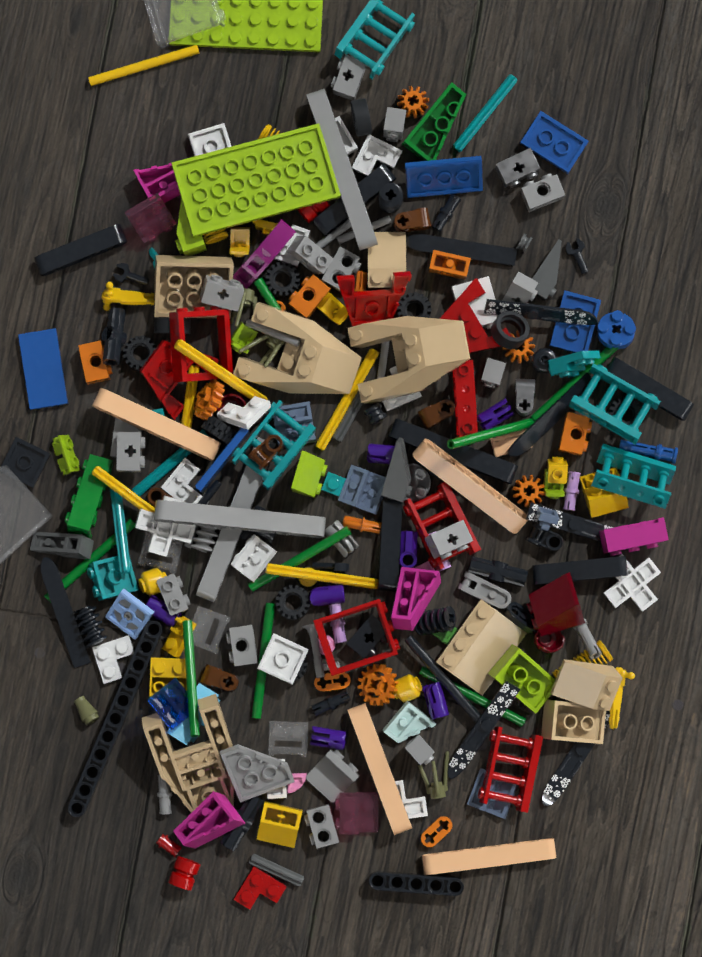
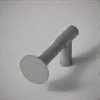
(318, 664)

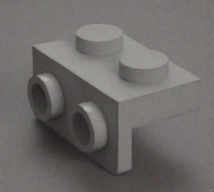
(171, 591)

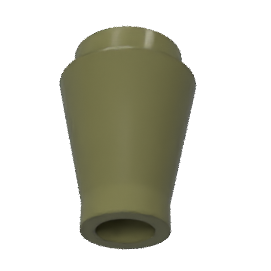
(86, 711)

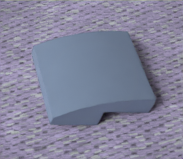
(299, 412)
(363, 489)
(493, 807)

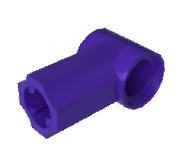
(408, 547)

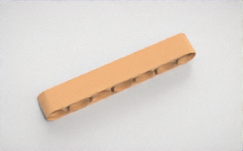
(156, 424)
(470, 486)
(379, 769)
(488, 856)

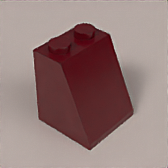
(555, 606)

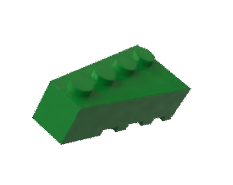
(431, 131)
(88, 497)

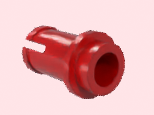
(169, 845)

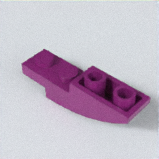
(264, 254)

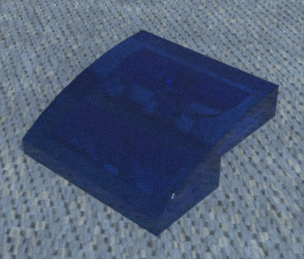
(171, 703)

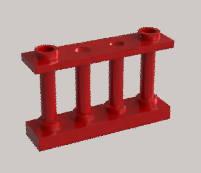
(465, 399)
(452, 510)
(529, 764)

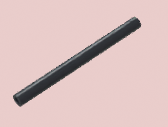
(442, 678)

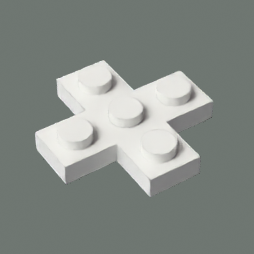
(163, 532)
(634, 585)

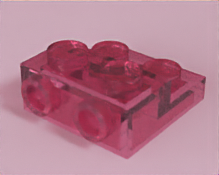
(151, 218)
(357, 813)

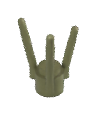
(247, 299)
(273, 343)
(437, 789)

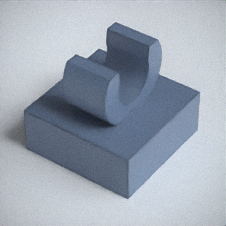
(547, 517)

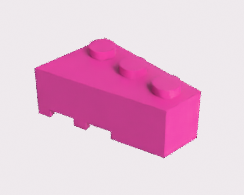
(158, 180)
(633, 536)
(413, 596)
(208, 821)

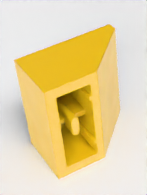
(601, 501)
(164, 670)
(279, 824)

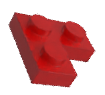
(257, 883)

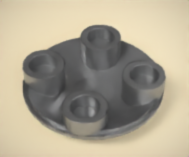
(419, 481)

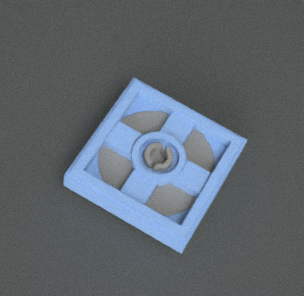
(129, 614)

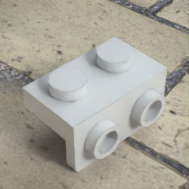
(253, 557)

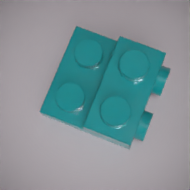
(572, 364)
(109, 580)

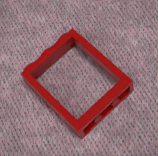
(177, 332)
(387, 626)

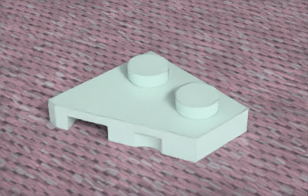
(407, 723)

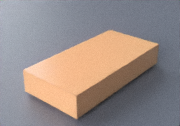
(502, 443)

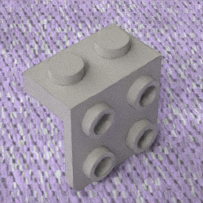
(332, 775)

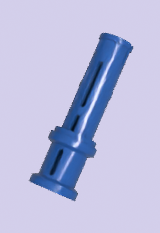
(657, 452)

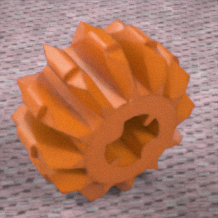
(409, 96)
(519, 354)
(524, 485)

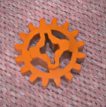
(209, 399)
(379, 685)

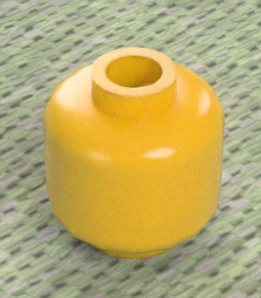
(148, 581)
(408, 688)

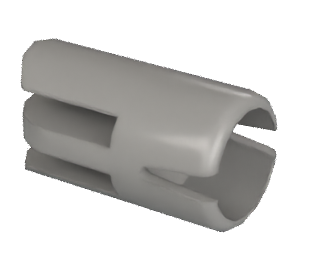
(344, 546)

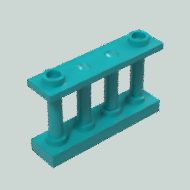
(355, 33)
(614, 422)
(292, 447)
(638, 465)

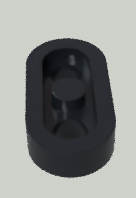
(520, 616)

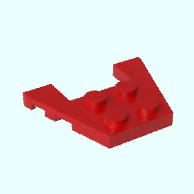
(374, 304)
(461, 310)
(159, 375)

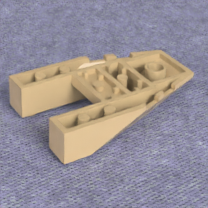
(422, 353)
(314, 367)
(180, 766)

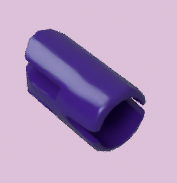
(489, 417)
(380, 453)
(327, 595)
(161, 611)
(435, 700)
(328, 738)

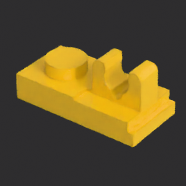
(175, 643)

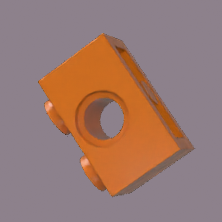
(449, 264)
(304, 307)
(88, 353)
(571, 445)

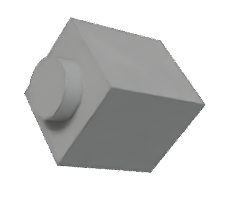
(492, 373)

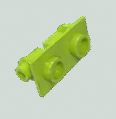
(64, 446)

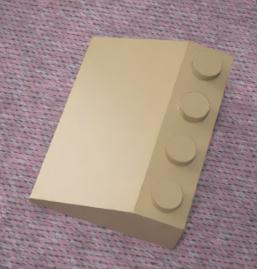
(181, 281)
(479, 646)

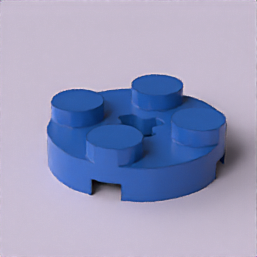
(618, 320)

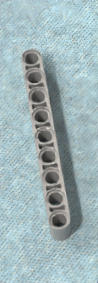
(343, 171)
(239, 519)
(229, 538)

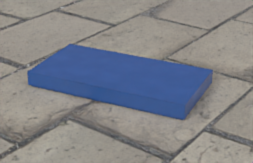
(444, 176)
(43, 369)
(222, 460)

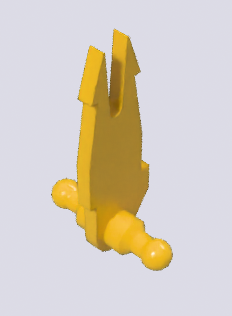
(124, 297)
(616, 705)

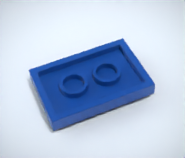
(554, 142)
(574, 336)

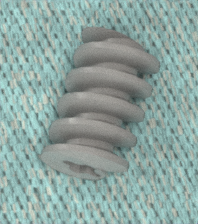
(204, 538)

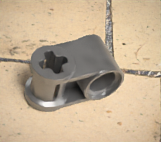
(524, 393)

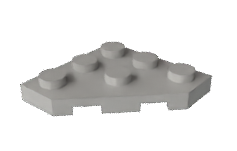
(254, 772)

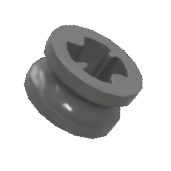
(524, 242)

